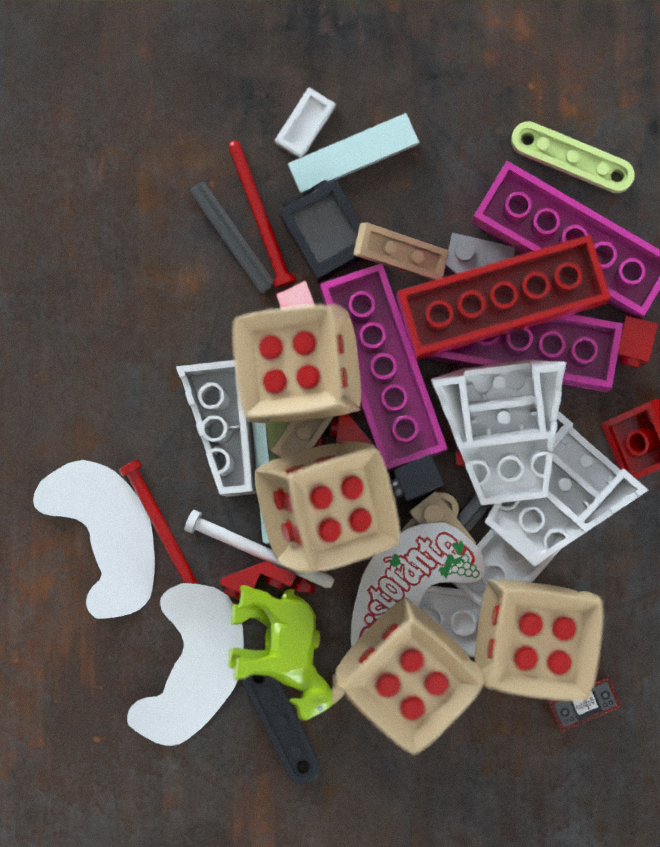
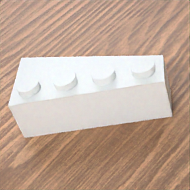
(222, 425)

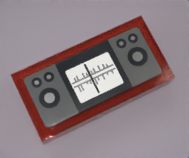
(574, 713)

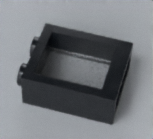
(323, 229)

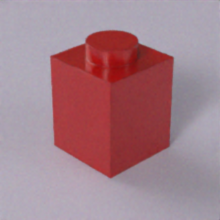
(636, 342)

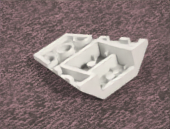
(505, 425)
(580, 495)

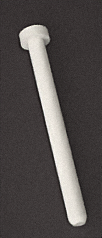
(195, 522)

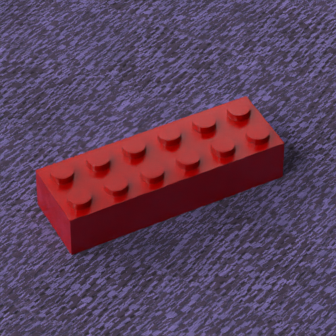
(503, 297)

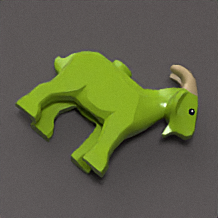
(288, 651)

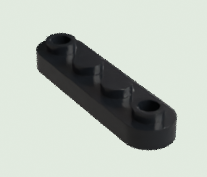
(283, 727)

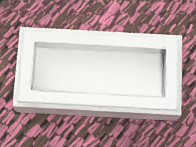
(305, 123)

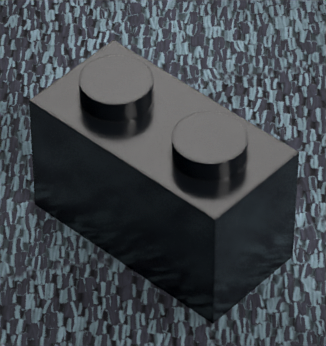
(416, 480)

